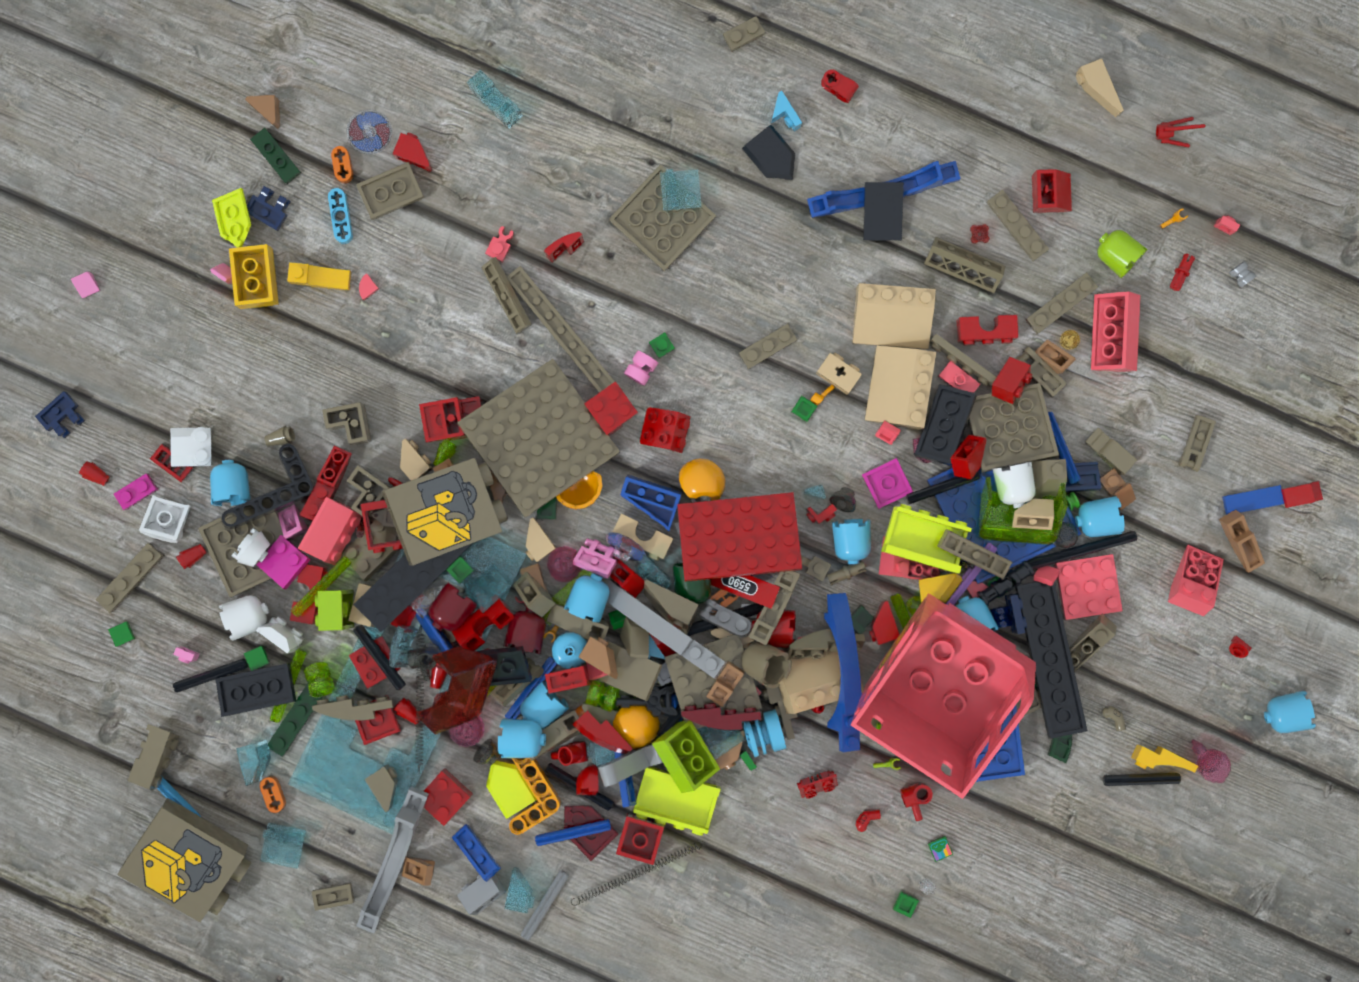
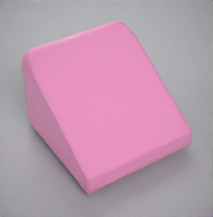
(223, 272)
(85, 284)

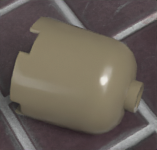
(766, 664)

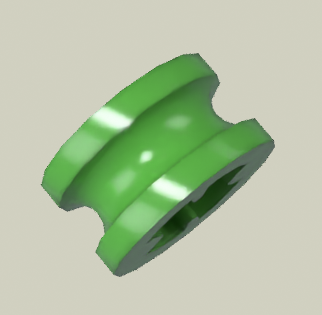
(1072, 501)

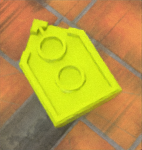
(232, 217)
(509, 788)

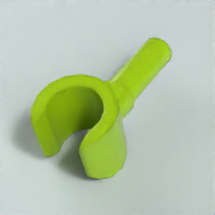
(887, 764)

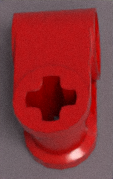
(841, 86)

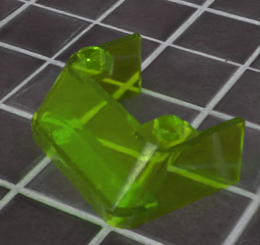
(997, 519)

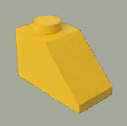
(940, 587)

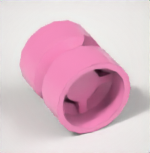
(641, 368)

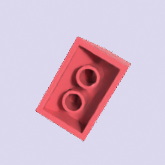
(330, 531)

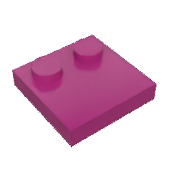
(887, 483)
(283, 562)

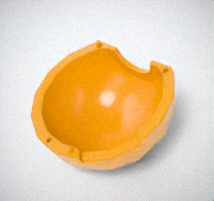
(702, 478)
(582, 493)
(636, 725)

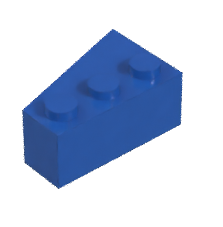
(652, 498)

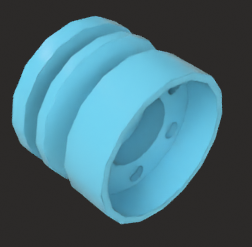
(765, 733)

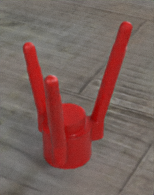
(1166, 130)

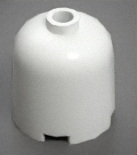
(1015, 484)
(243, 616)

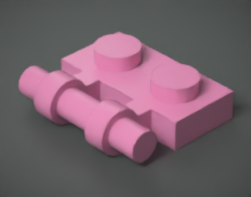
(595, 562)

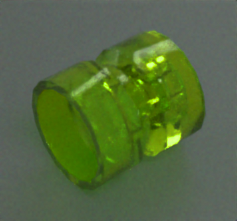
(319, 679)
(596, 693)

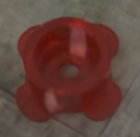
(983, 229)

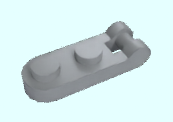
(726, 619)

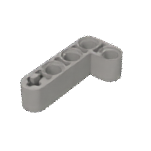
(628, 764)

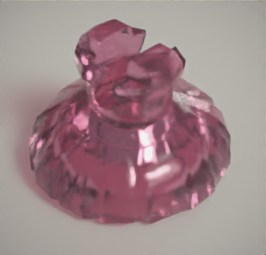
(557, 558)
(468, 738)

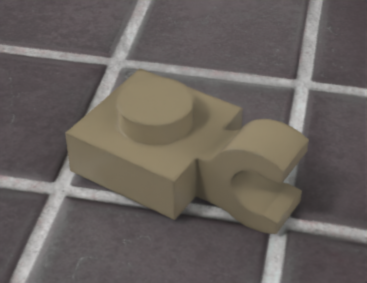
(816, 567)

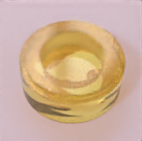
(1069, 339)

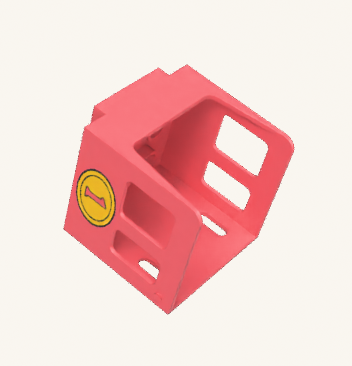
(946, 694)

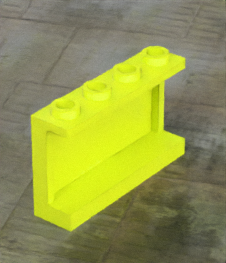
(916, 538)
(665, 803)

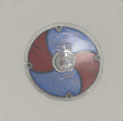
(369, 131)
(630, 549)

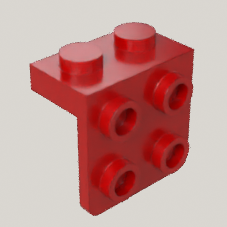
(665, 429)

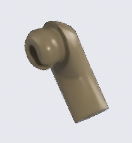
(1116, 715)

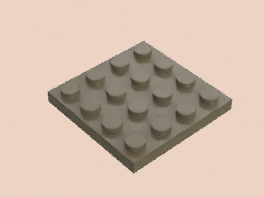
(659, 232)
(1013, 431)
(224, 542)
(694, 684)

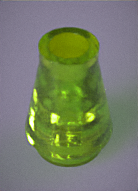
(445, 451)

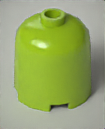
(1119, 251)

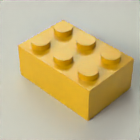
(253, 276)

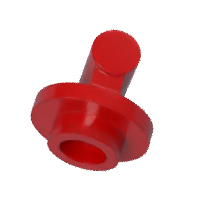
(1239, 647)

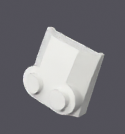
(190, 447)
(164, 520)
(281, 634)

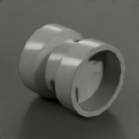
(1242, 274)

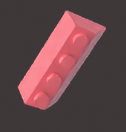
(1115, 332)

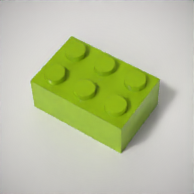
(334, 609)
(686, 756)

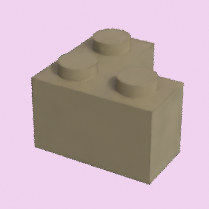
(352, 418)
(369, 486)

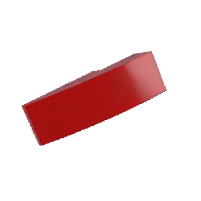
(601, 734)

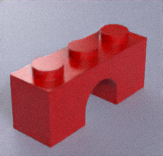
(970, 331)
(310, 576)
(470, 633)

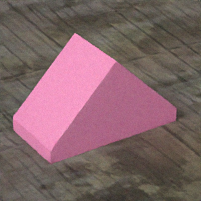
(291, 522)

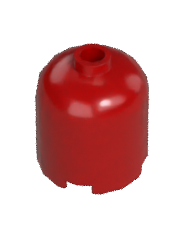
(783, 633)

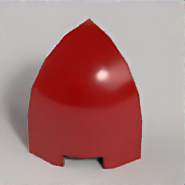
(587, 781)

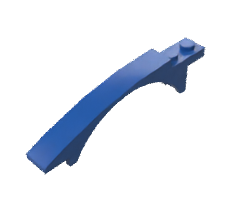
(914, 183)
(842, 628)

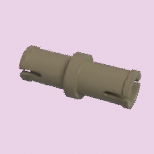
(846, 572)

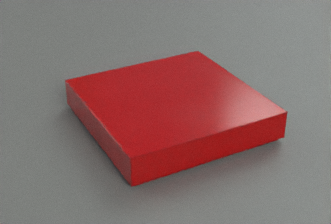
(380, 727)

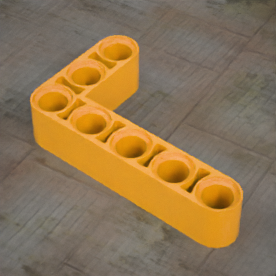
(542, 797)

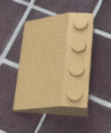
(893, 316)
(900, 386)
(811, 683)

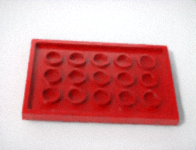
(739, 536)

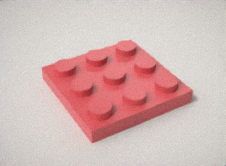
(1088, 587)

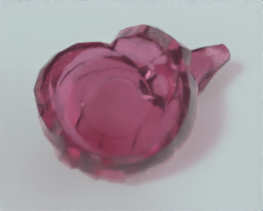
(1212, 763)

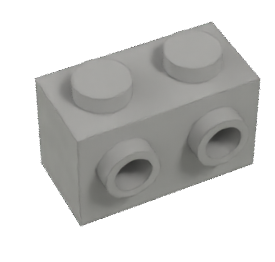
(480, 894)

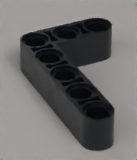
(274, 496)

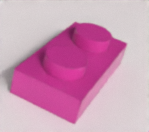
(135, 491)

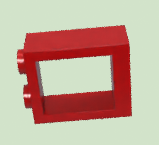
(365, 507)
(567, 679)

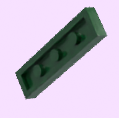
(293, 723)

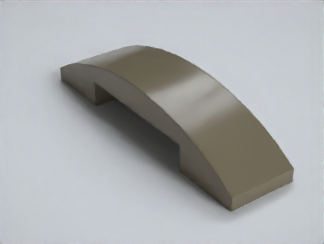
(769, 618)

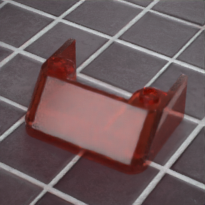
(466, 692)

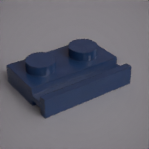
(1089, 478)
(1015, 605)

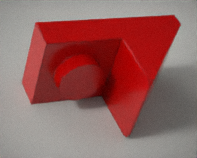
(1302, 494)

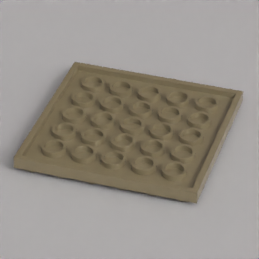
(538, 438)

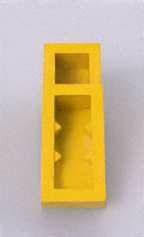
(318, 276)
(1148, 758)

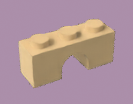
(656, 546)

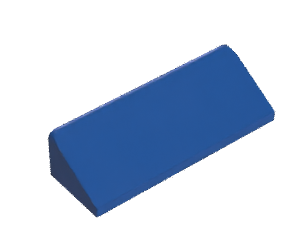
(435, 635)

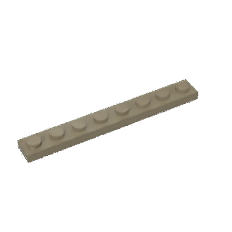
(560, 329)

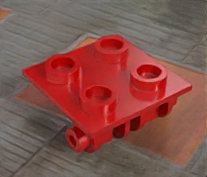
(366, 665)
(826, 784)

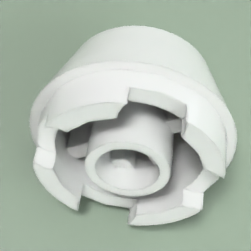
(252, 549)

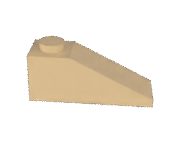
(1097, 83)

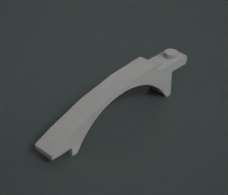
(664, 631)
(404, 831)

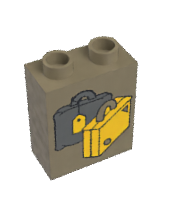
(444, 510)
(186, 861)

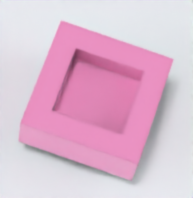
(186, 655)

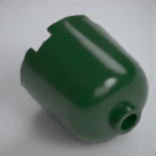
(695, 591)

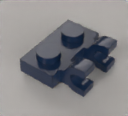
(265, 212)
(57, 411)

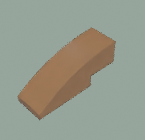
(1242, 540)

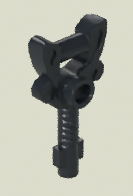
(653, 703)

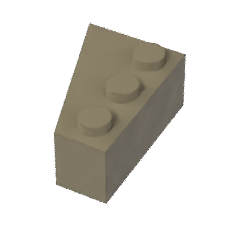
(153, 758)

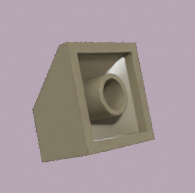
(1049, 476)

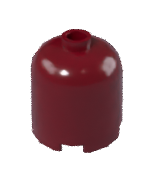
(450, 609)
(526, 630)

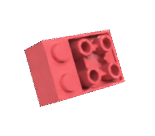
(901, 567)
(1196, 581)

